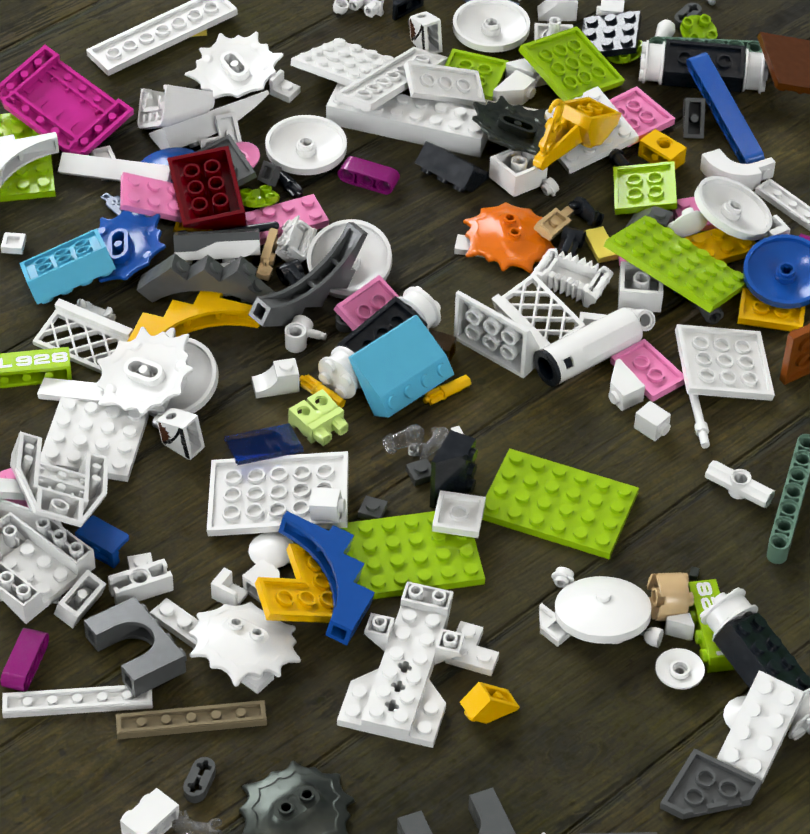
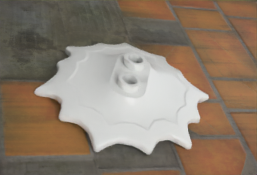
(235, 66)
(144, 371)
(243, 641)

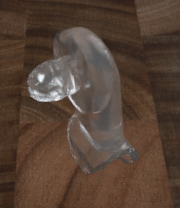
(411, 435)
(433, 444)
(188, 826)

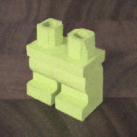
(318, 419)

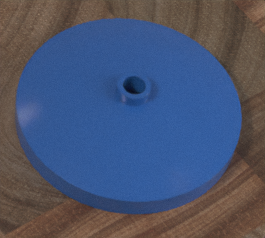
(779, 271)

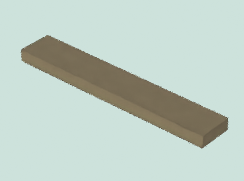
(191, 719)

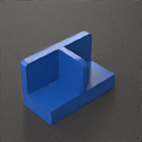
(104, 540)

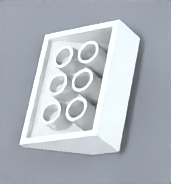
(494, 335)

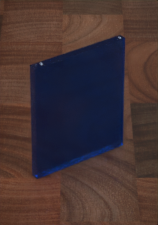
(263, 444)

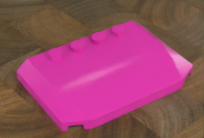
(60, 100)

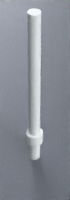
(701, 426)

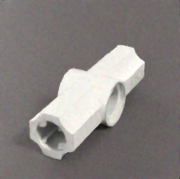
(739, 484)

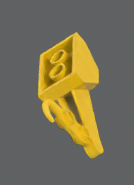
(574, 123)

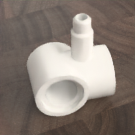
(298, 332)

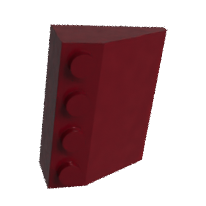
(207, 189)

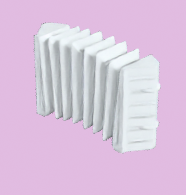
(573, 276)

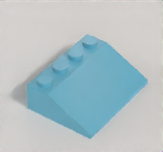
(67, 266)
(400, 367)

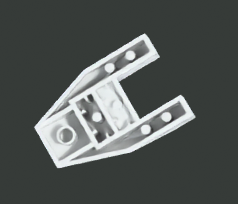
(56, 490)

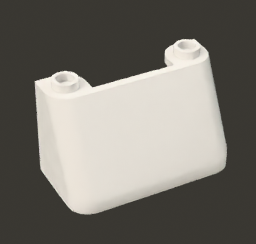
(172, 106)

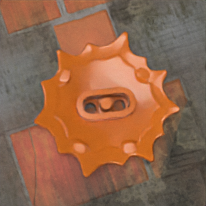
(507, 237)

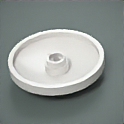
(491, 25)
(306, 145)
(733, 208)
(372, 259)
(199, 384)
(603, 610)

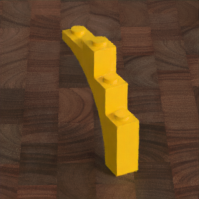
(207, 311)

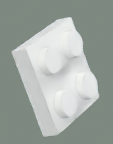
(458, 514)

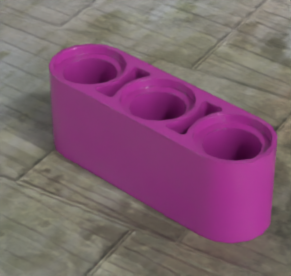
(368, 175)
(24, 659)

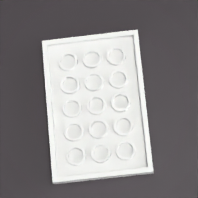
(259, 493)

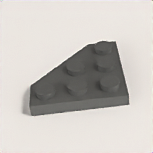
(708, 787)

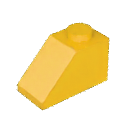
(488, 703)

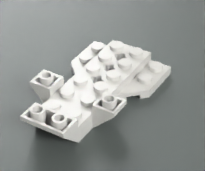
(398, 695)

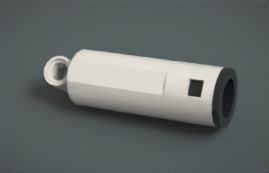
(591, 344)

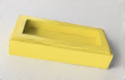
(596, 239)

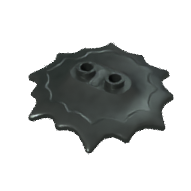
(511, 125)
(296, 803)

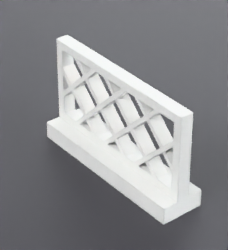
(510, 310)
(89, 321)

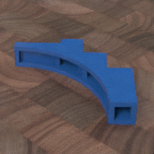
(342, 572)

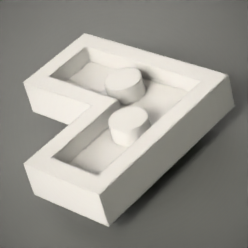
(226, 125)
(471, 655)

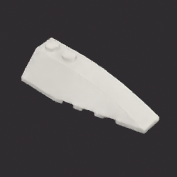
(202, 126)

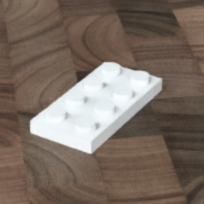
(444, 83)
(761, 725)

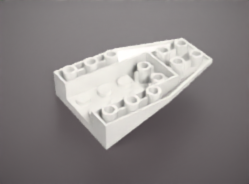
(37, 560)

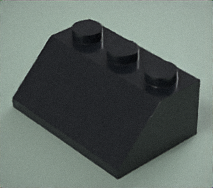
(450, 168)
(453, 466)

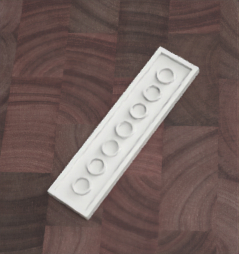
(159, 33)
(385, 81)

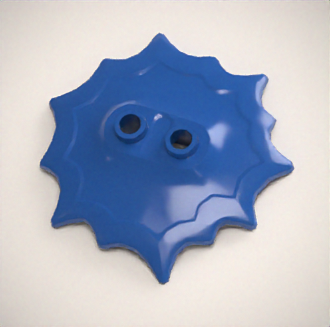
(130, 242)

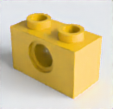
(660, 148)

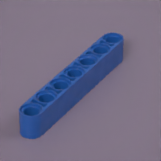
(724, 109)

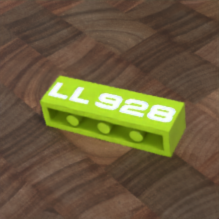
(32, 366)
(710, 654)

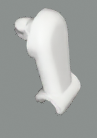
(107, 313)

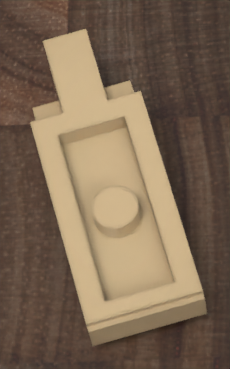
(553, 223)
(268, 256)

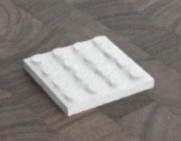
(340, 61)
(619, 138)
(724, 362)
(96, 429)

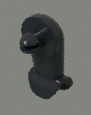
(586, 211)

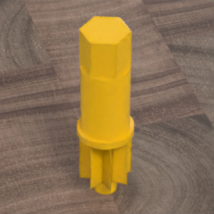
(313, 386)
(446, 390)

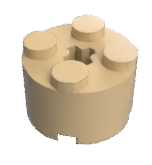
(669, 595)

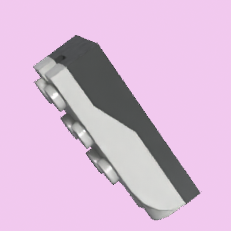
(217, 244)

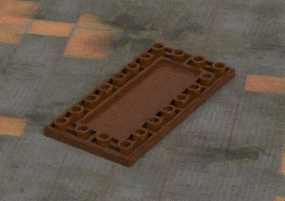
(787, 61)

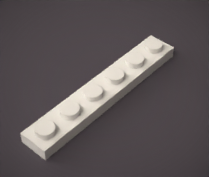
(181, 623)

